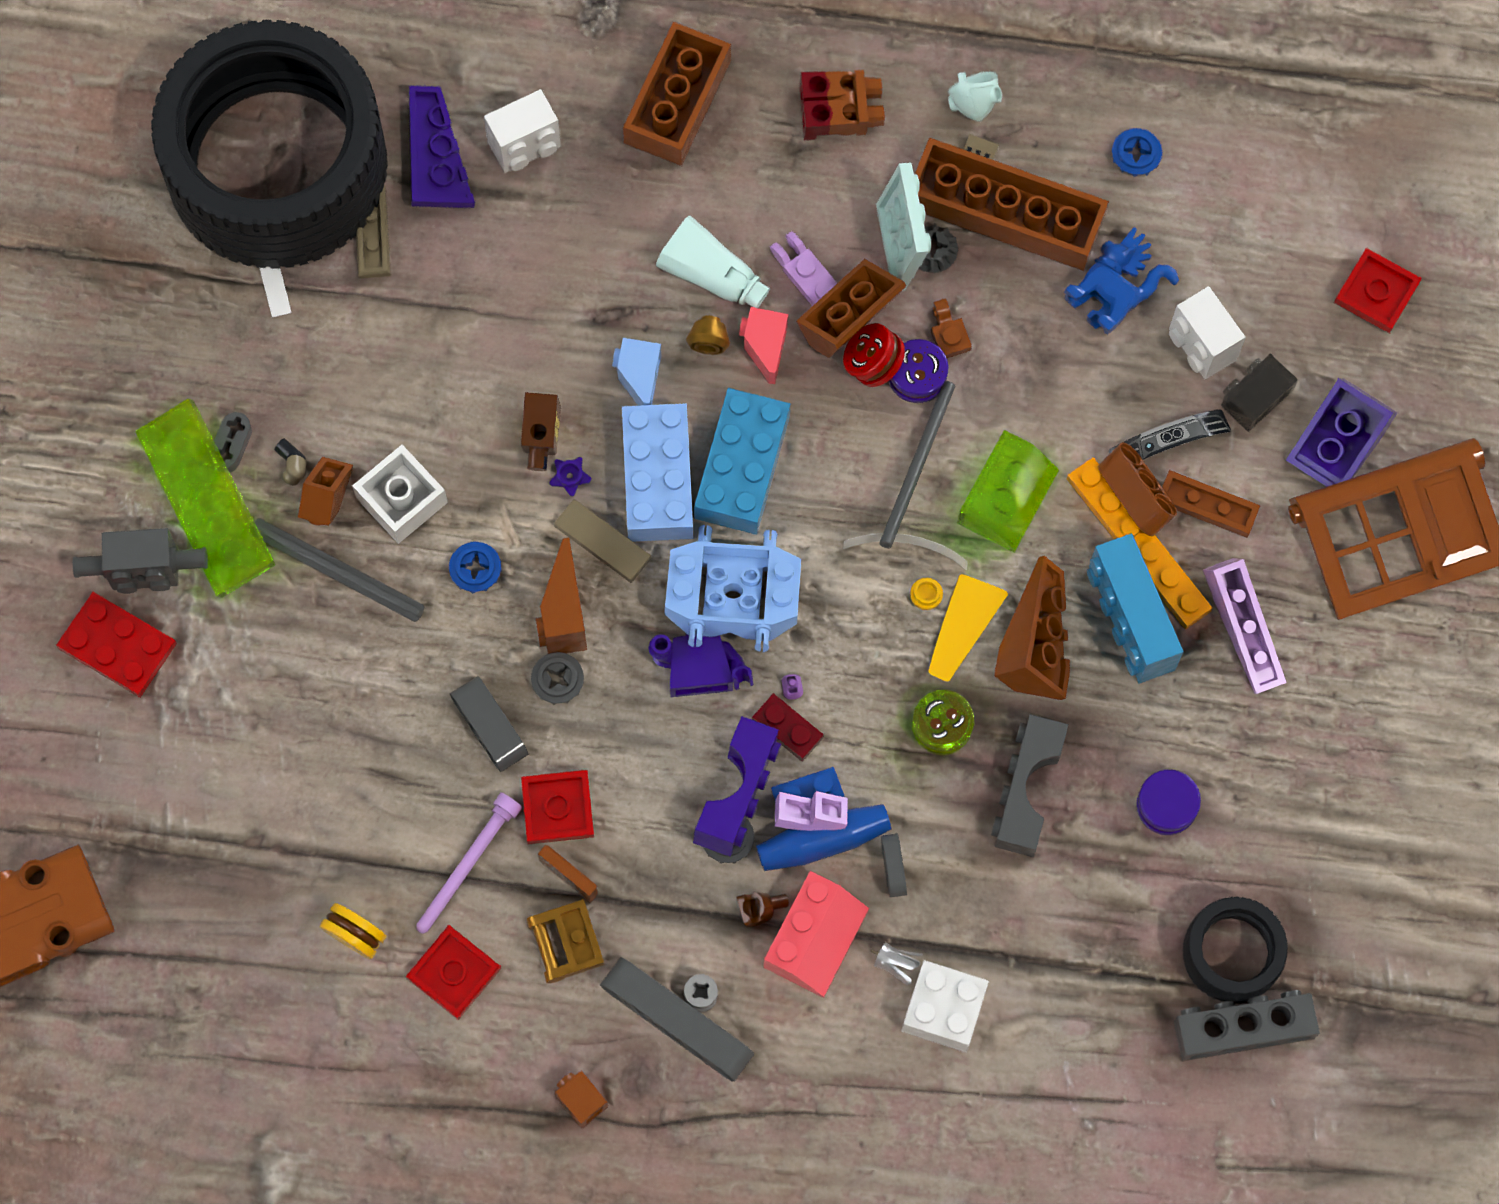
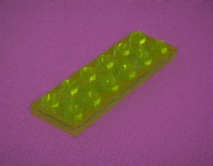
(205, 497)

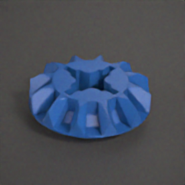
(1148, 145)
(465, 556)

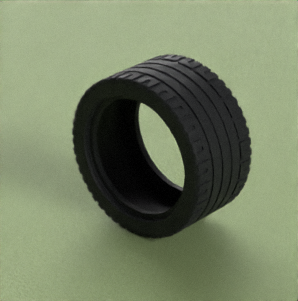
(254, 62)

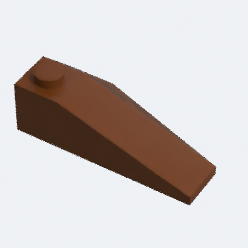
(1033, 647)

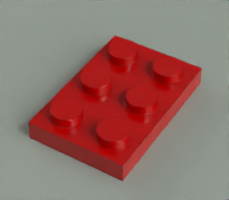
(116, 644)

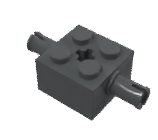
(140, 560)

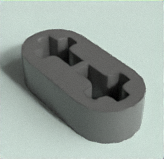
(240, 441)
(893, 865)

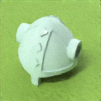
(975, 94)

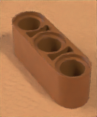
(1137, 489)

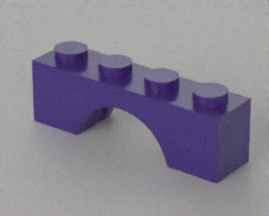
(722, 820)

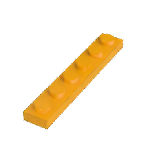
(1168, 577)

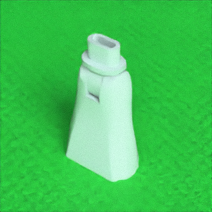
(704, 261)

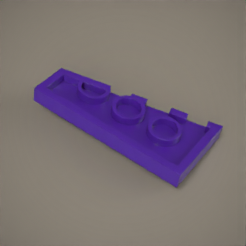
(435, 160)

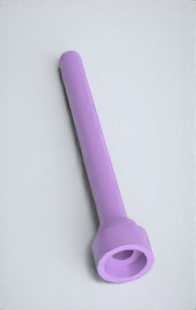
(504, 810)

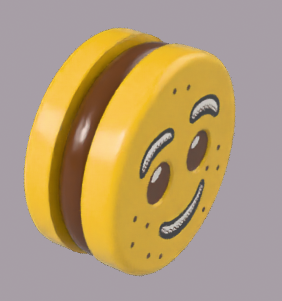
(353, 931)

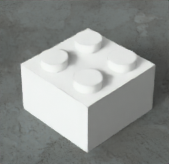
(523, 131)
(1206, 333)
(400, 494)
(945, 1006)

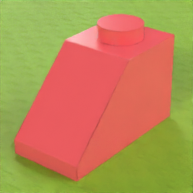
(764, 339)

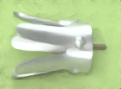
(889, 955)

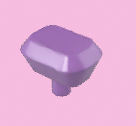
(792, 686)

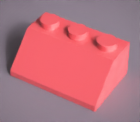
(816, 934)

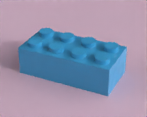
(742, 461)
(1134, 609)

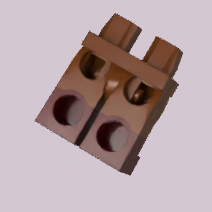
(838, 103)

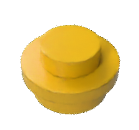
(926, 593)

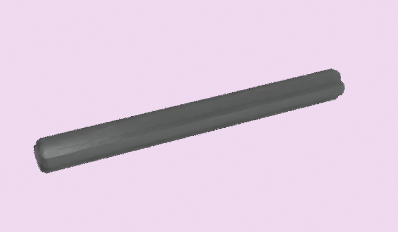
(340, 571)

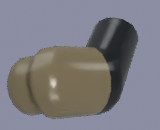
(294, 462)

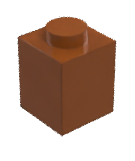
(580, 1098)

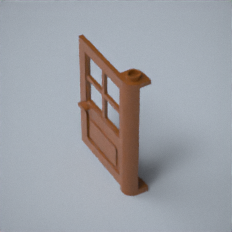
(1443, 514)

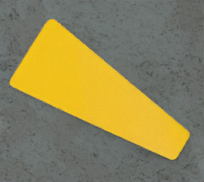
(966, 618)

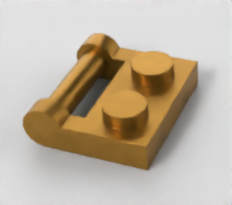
(576, 936)

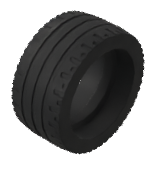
(1258, 917)

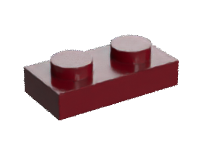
(794, 731)

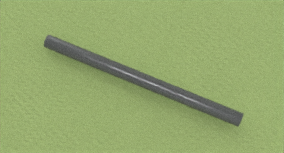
(917, 465)

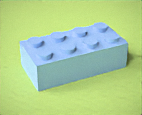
(657, 472)

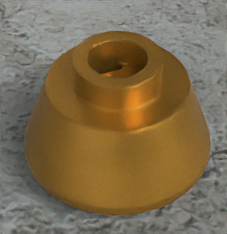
(708, 336)

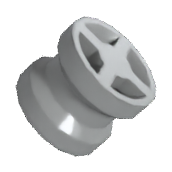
(703, 998)

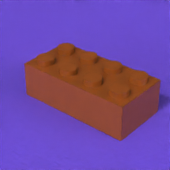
(677, 93)

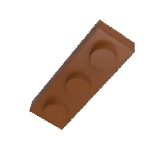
(1211, 504)

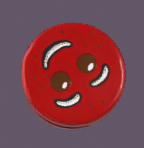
(874, 355)

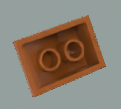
(562, 620)

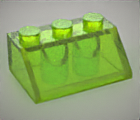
(1008, 492)

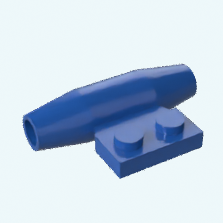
(804, 847)

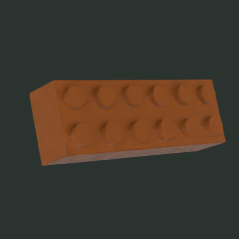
(1009, 204)

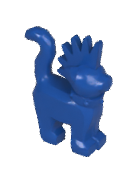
(1113, 290)

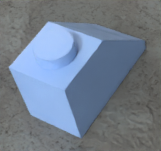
(638, 368)

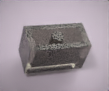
(1258, 392)

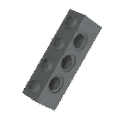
(1196, 1044)

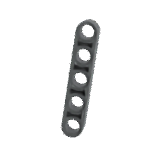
(677, 1019)

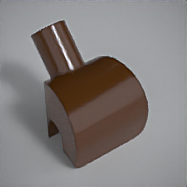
(759, 907)

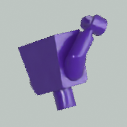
(699, 669)

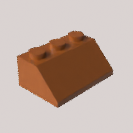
(849, 307)

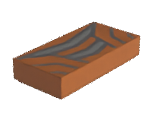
(568, 873)

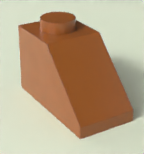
(324, 491)

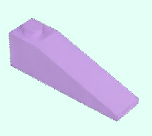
(1245, 623)

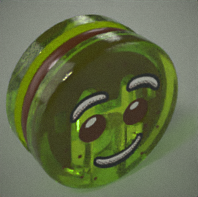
(942, 722)

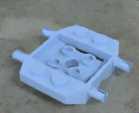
(738, 570)

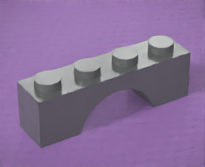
(1021, 824)

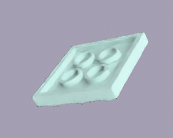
(902, 224)

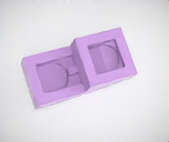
(808, 814)

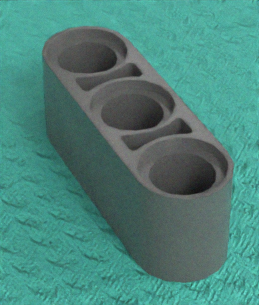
(489, 724)

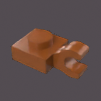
(949, 334)

